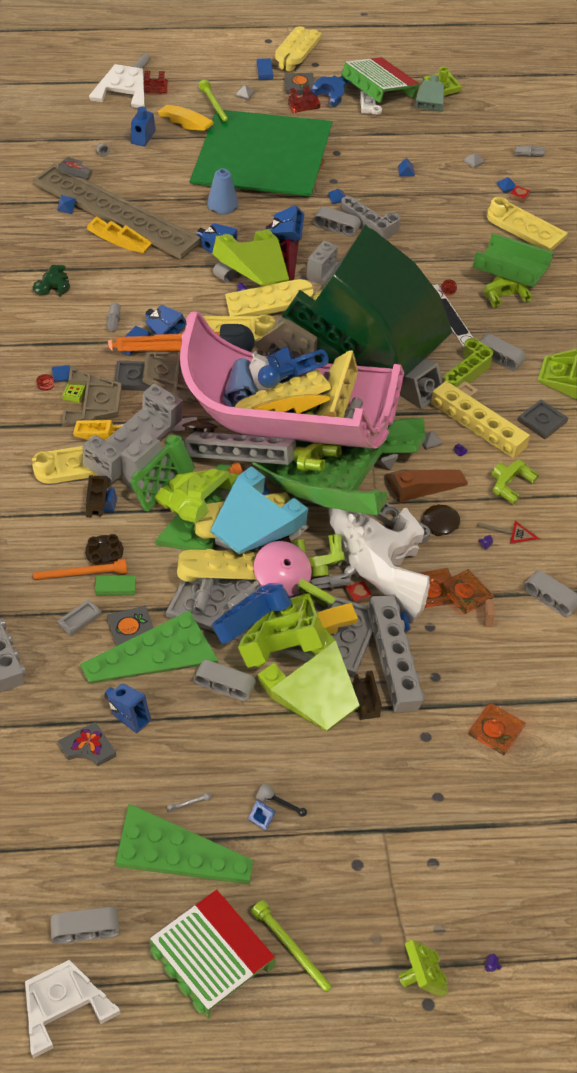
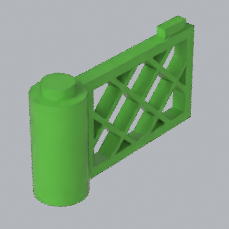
(177, 459)

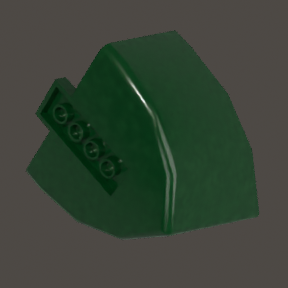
(375, 307)

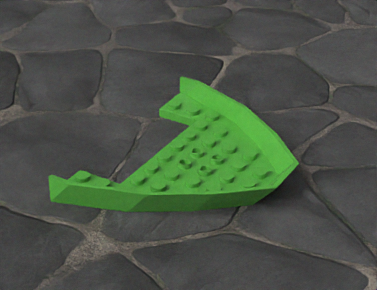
(343, 475)

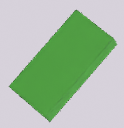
(115, 585)

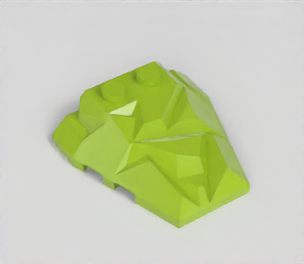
(188, 490)

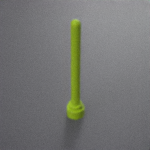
(205, 87)
(262, 912)

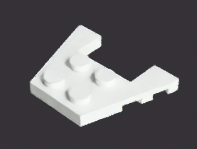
(123, 80)
(57, 994)

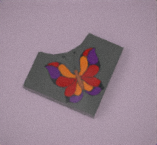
(75, 168)
(88, 744)

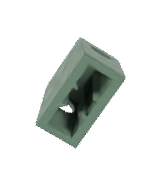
(431, 94)

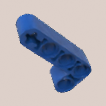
(250, 610)

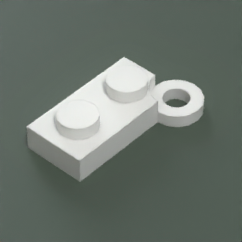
(368, 104)

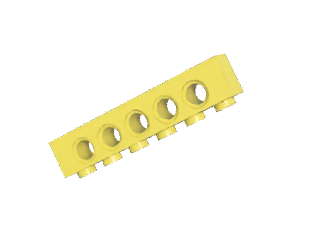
(480, 419)

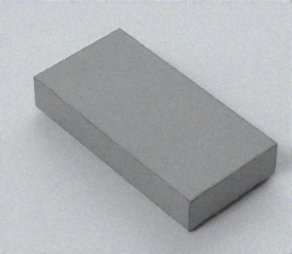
(79, 617)

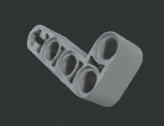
(385, 226)

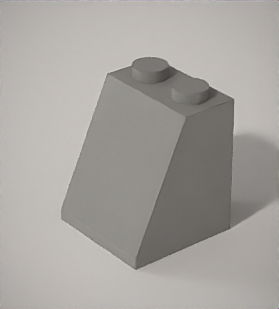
(421, 382)
(138, 456)

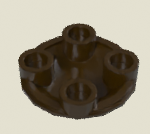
(193, 425)
(441, 519)
(104, 549)

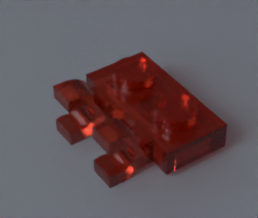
(155, 85)
(304, 103)

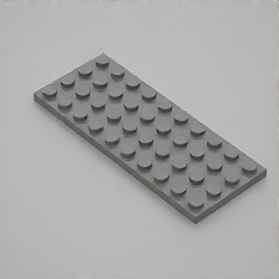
(351, 639)

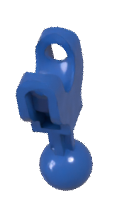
(332, 87)
(270, 376)

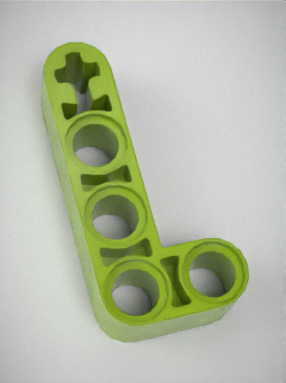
(476, 362)

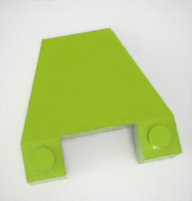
(258, 259)
(560, 372)
(282, 630)
(315, 690)

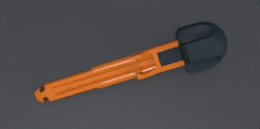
(236, 334)

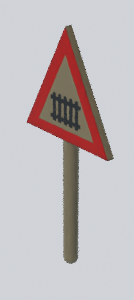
(519, 533)

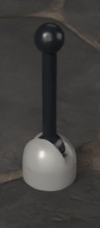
(266, 794)

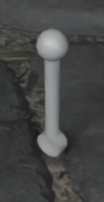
(172, 807)

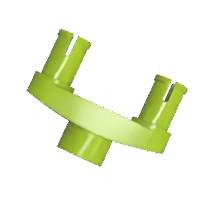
(504, 287)
(309, 457)
(506, 474)
(320, 564)

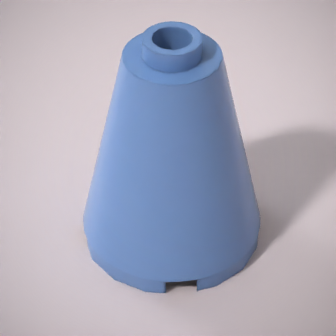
(222, 193)
(240, 383)

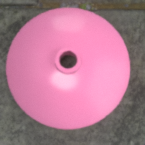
(270, 566)

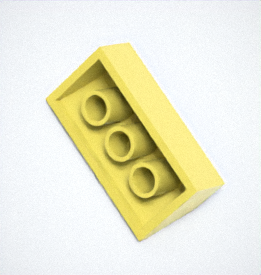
(342, 382)

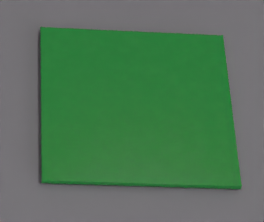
(264, 152)

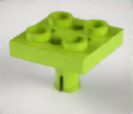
(451, 85)
(424, 969)

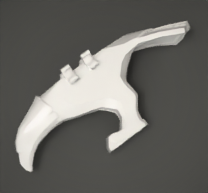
(377, 553)

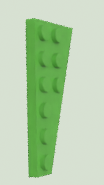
(181, 533)
(158, 650)
(163, 847)

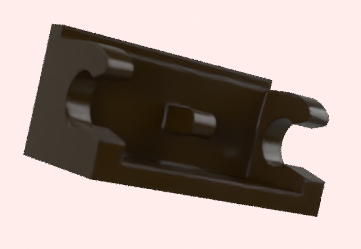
(96, 494)
(367, 696)

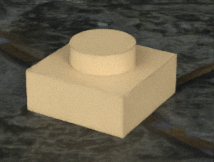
(468, 389)

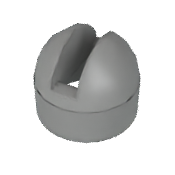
(102, 149)

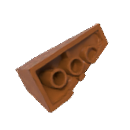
(420, 483)

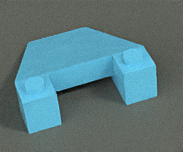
(252, 519)

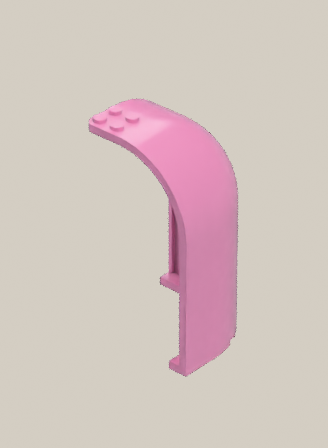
(206, 370)

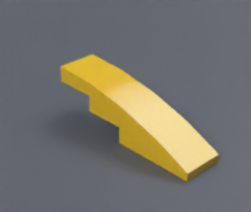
(188, 118)
(122, 237)
(297, 403)
(102, 428)
(337, 617)

